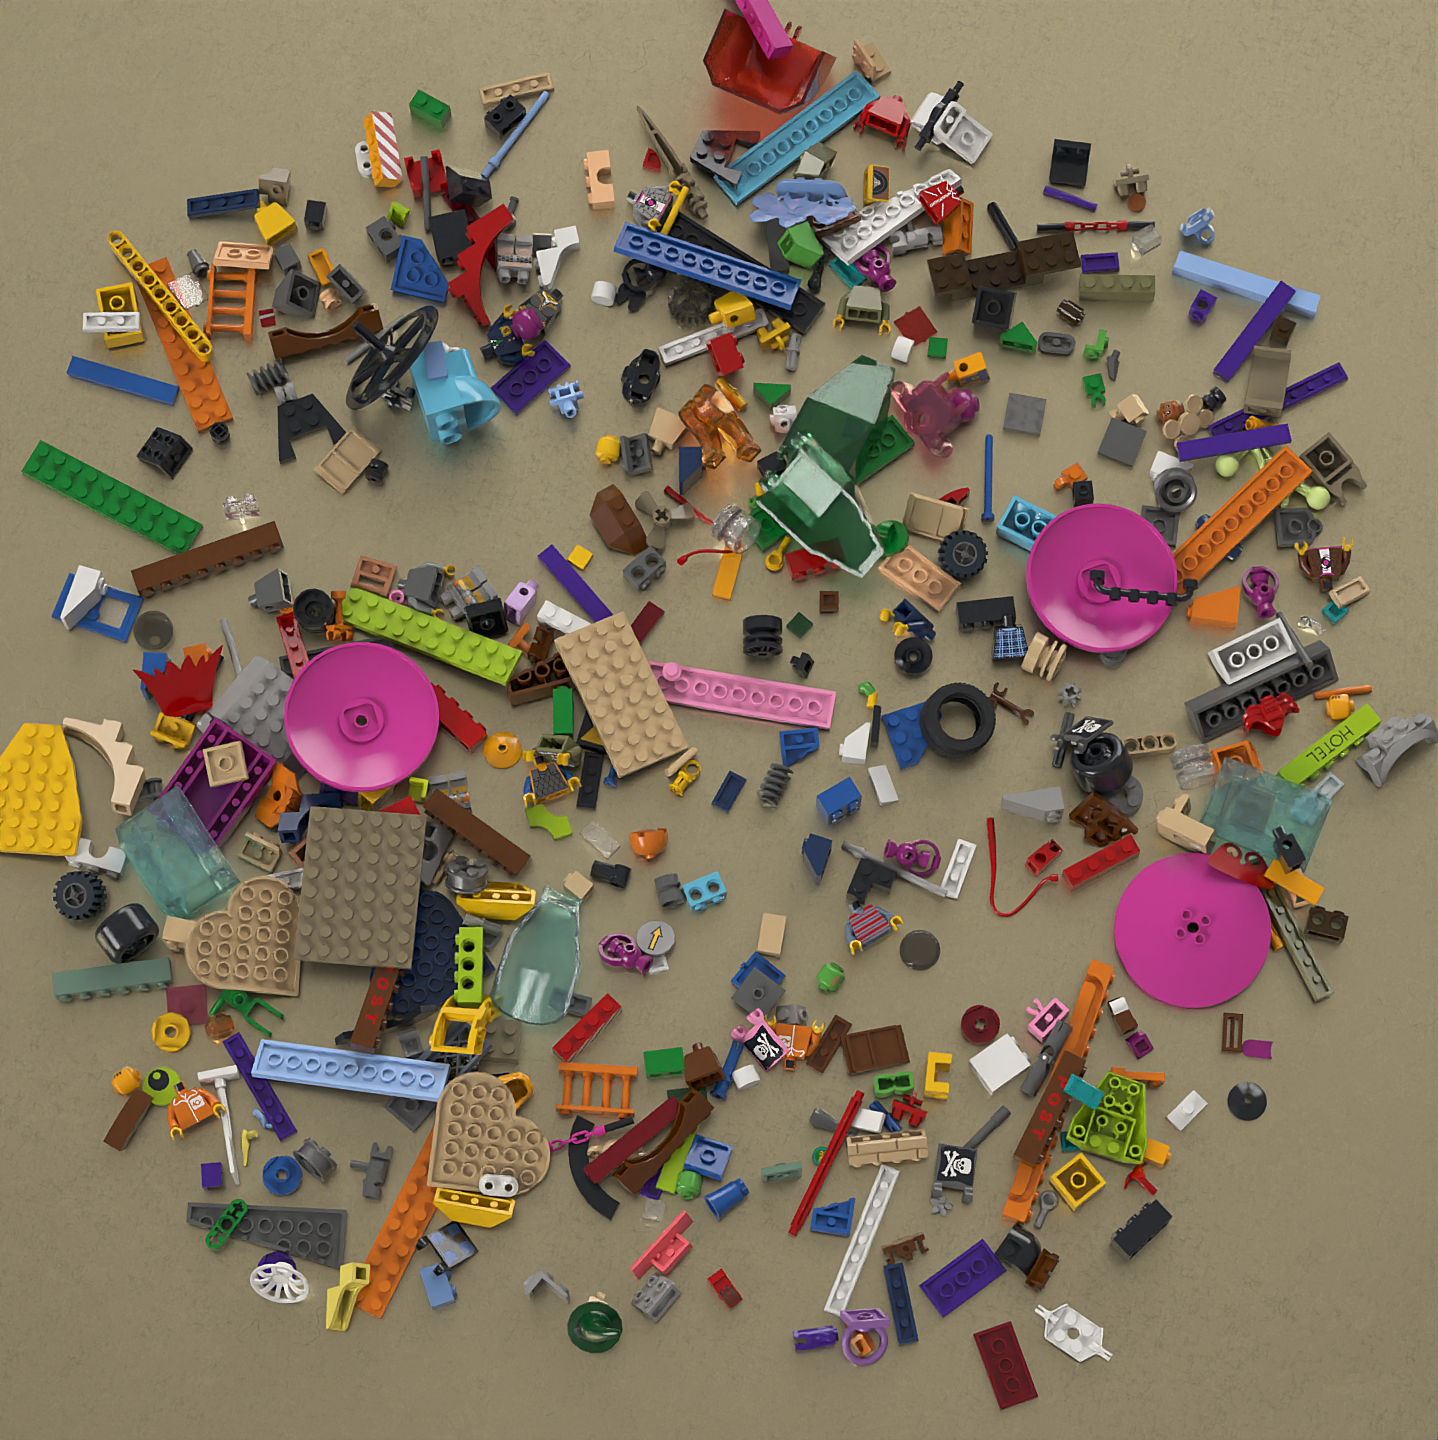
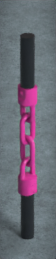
(599, 1130)

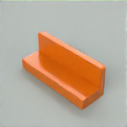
(958, 229)

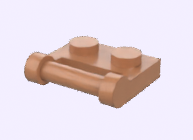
(376, 571)

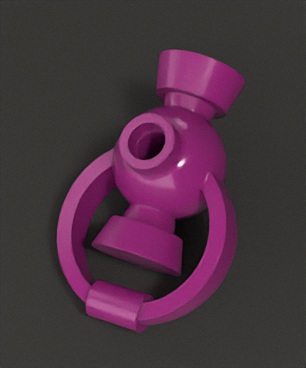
(878, 268)
(1262, 594)
(891, 850)
(628, 955)

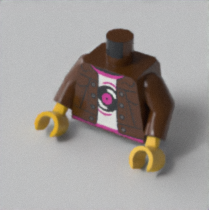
(1324, 563)

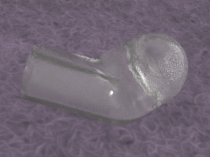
(1311, 622)

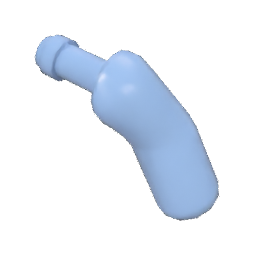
(263, 1120)

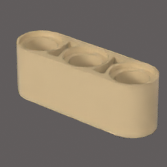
(1156, 739)

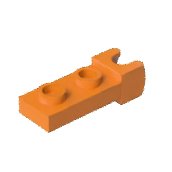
(1151, 1078)

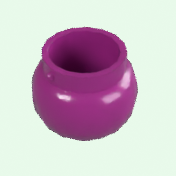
(526, 324)
(974, 406)

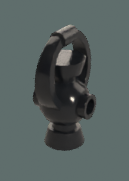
(650, 272)

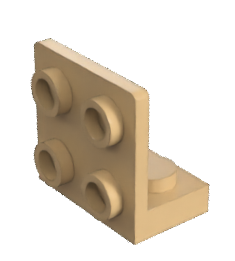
(870, 60)

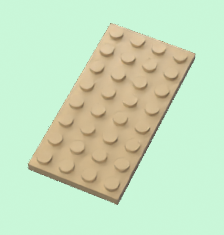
(621, 694)

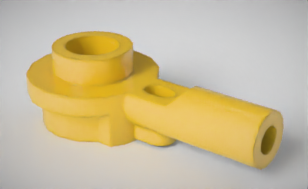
(775, 560)

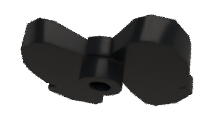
(636, 298)

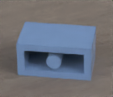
(438, 1287)

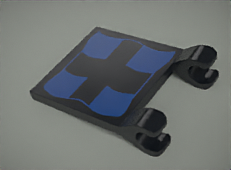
(450, 1244)

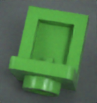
(1097, 351)

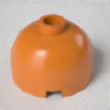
(649, 841)

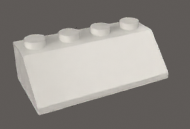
(1252, 651)

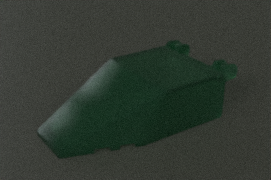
(846, 414)
(823, 508)

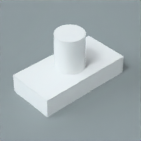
(1186, 1111)

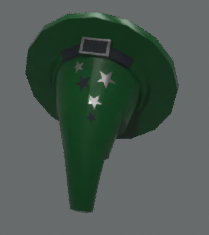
(594, 1327)

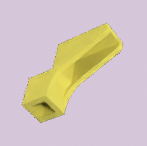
(343, 1297)

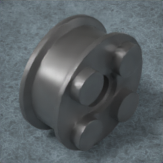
(1180, 499)
(1132, 802)
(466, 875)
(315, 1159)

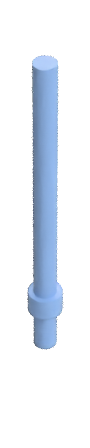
(494, 161)

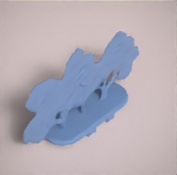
(803, 199)

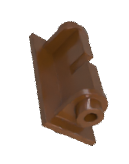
(540, 650)
(1039, 1274)

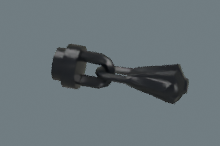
(814, 282)

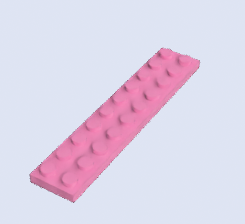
(748, 696)

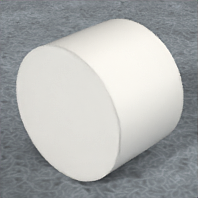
(604, 293)
(902, 349)
(746, 1077)

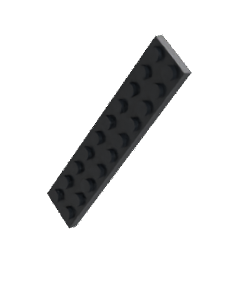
(805, 305)

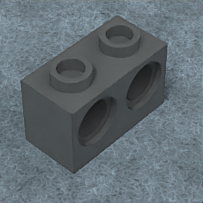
(640, 565)

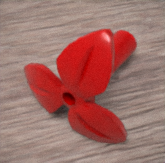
(1139, 1174)

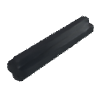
(1003, 225)

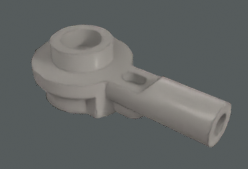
(1048, 1201)

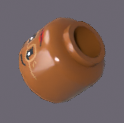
(1170, 410)

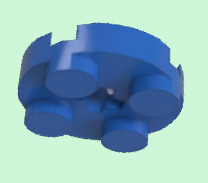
(270, 1176)

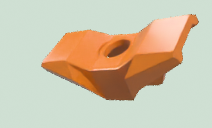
(285, 786)

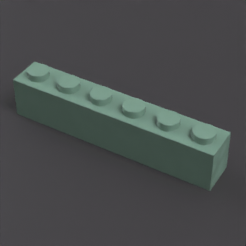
(112, 978)

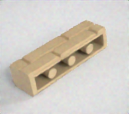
(887, 1147)

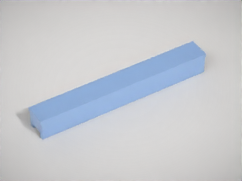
(1241, 282)

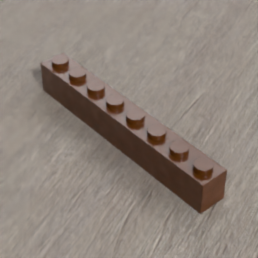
(207, 558)

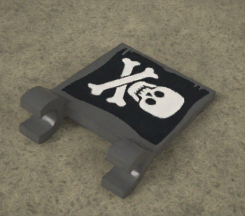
(1082, 733)
(955, 1170)

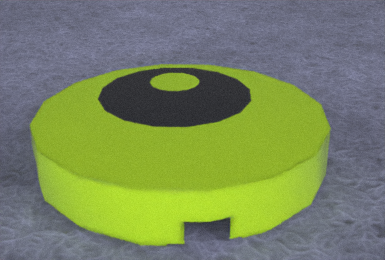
(159, 1085)

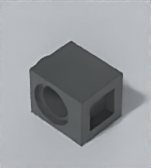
(287, 258)

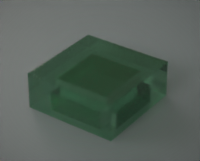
(799, 625)

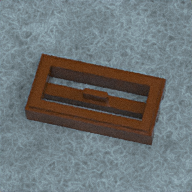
(1231, 1049)

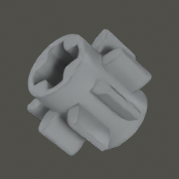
(1070, 688)

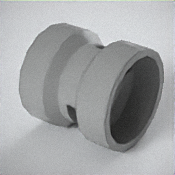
(289, 390)

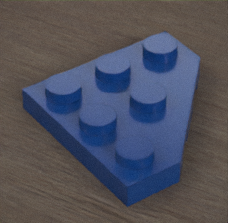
(418, 272)
(905, 735)

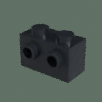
(504, 116)

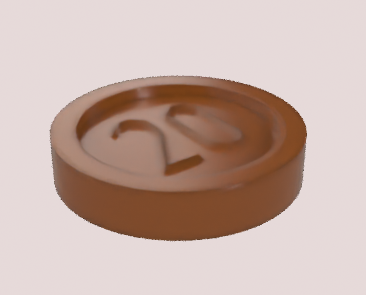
(1136, 202)

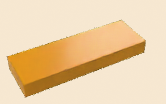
(727, 575)
(1294, 882)

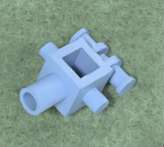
(566, 398)

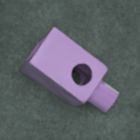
(520, 602)

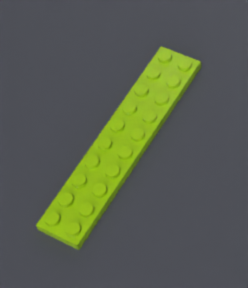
(430, 636)

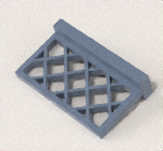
(453, 1038)

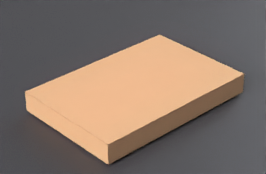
(244, 255)

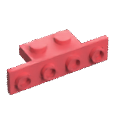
(666, 1249)

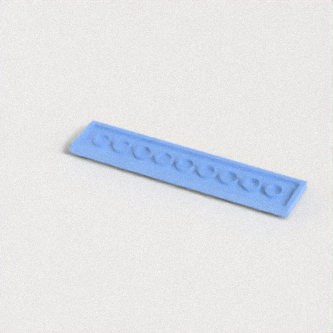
(350, 1070)

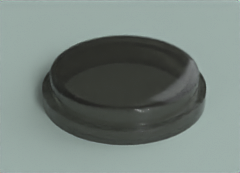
(153, 630)
(919, 950)

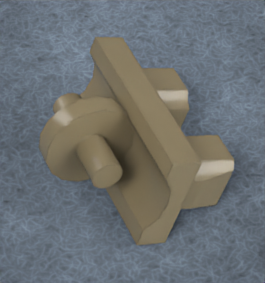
(1123, 184)

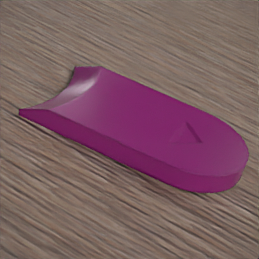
(1257, 1048)

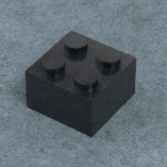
(994, 307)

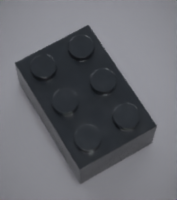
(1140, 1230)

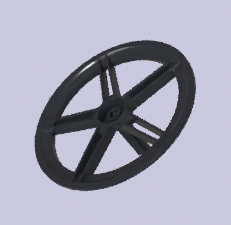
(389, 352)

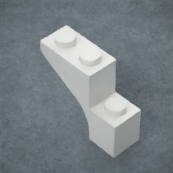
(548, 260)

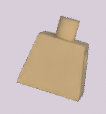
(666, 431)

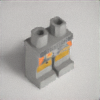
(468, 590)
(458, 785)

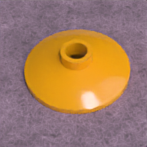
(506, 758)

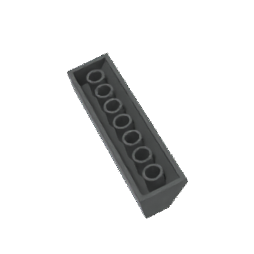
(1224, 706)

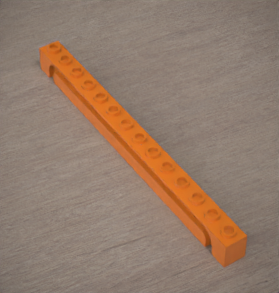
(1083, 1018)

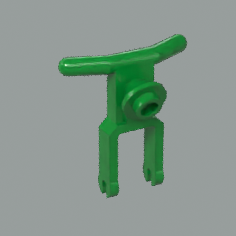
(244, 1003)

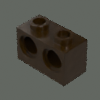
(1325, 929)

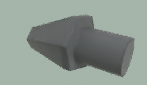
(1113, 364)

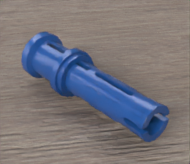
(721, 1087)

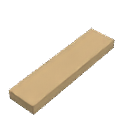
(517, 88)

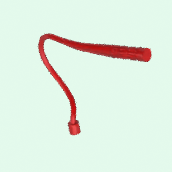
(683, 559)
(992, 849)

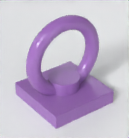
(864, 1321)

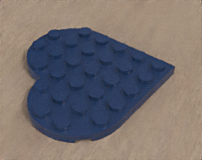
(433, 956)

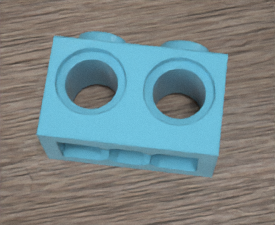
(702, 887)

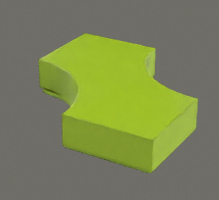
(556, 825)

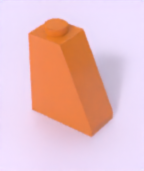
(1216, 608)

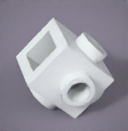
(783, 418)

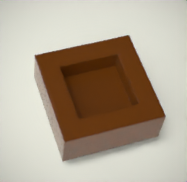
(829, 600)

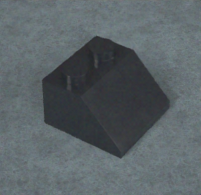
(467, 186)

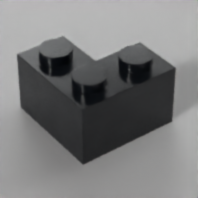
(869, 876)

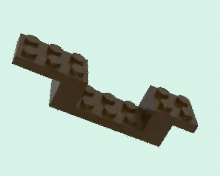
(1004, 270)

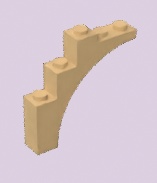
(120, 756)

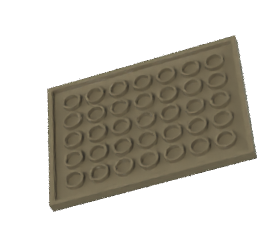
(360, 888)

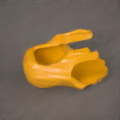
(520, 1087)

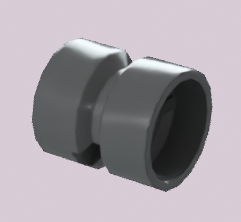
(669, 890)

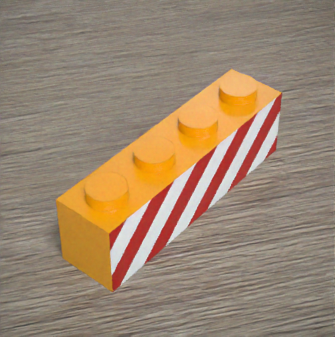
(382, 149)

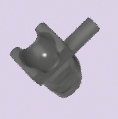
(375, 1171)

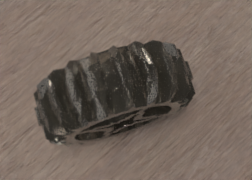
(680, 310)

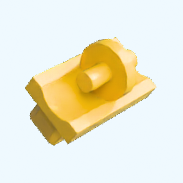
(776, 337)

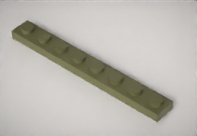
(1295, 941)

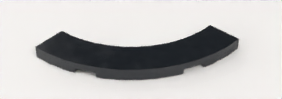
(412, 1017)
(578, 1159)

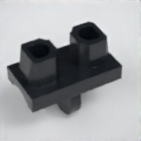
(399, 398)

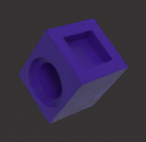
(1202, 298)

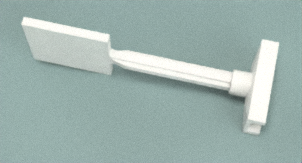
(218, 1078)

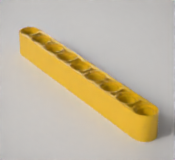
(163, 303)

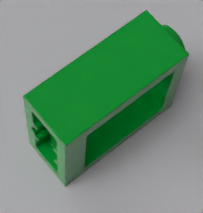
(563, 712)

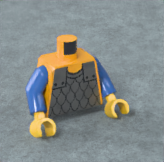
(547, 782)

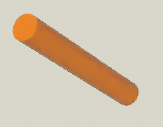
(1349, 691)

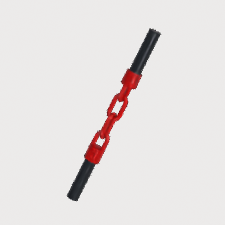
(1070, 226)

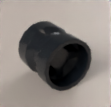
(1213, 399)
(220, 438)
(376, 471)

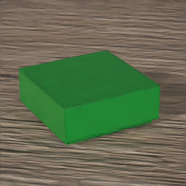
(937, 347)

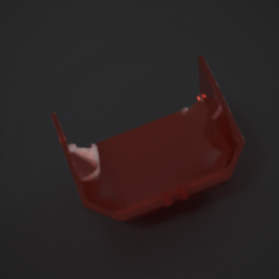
(778, 84)

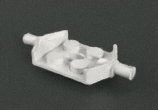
(1065, 1318)

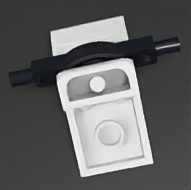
(946, 121)

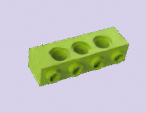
(469, 937)

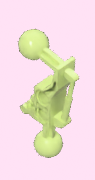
(1228, 464)

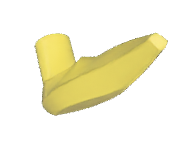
(245, 1142)

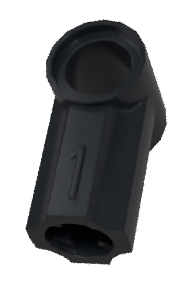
(614, 874)

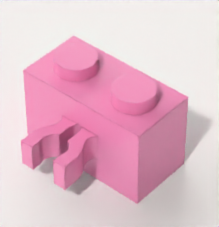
(1045, 1020)

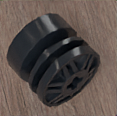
(305, 607)
(762, 635)

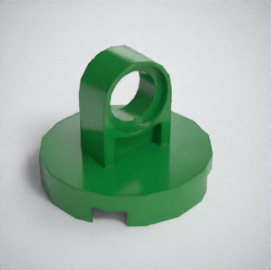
(893, 537)

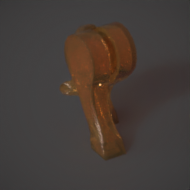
(713, 412)

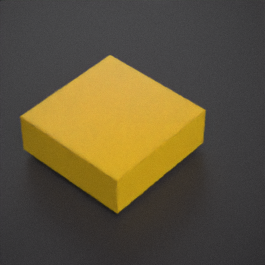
(580, 557)

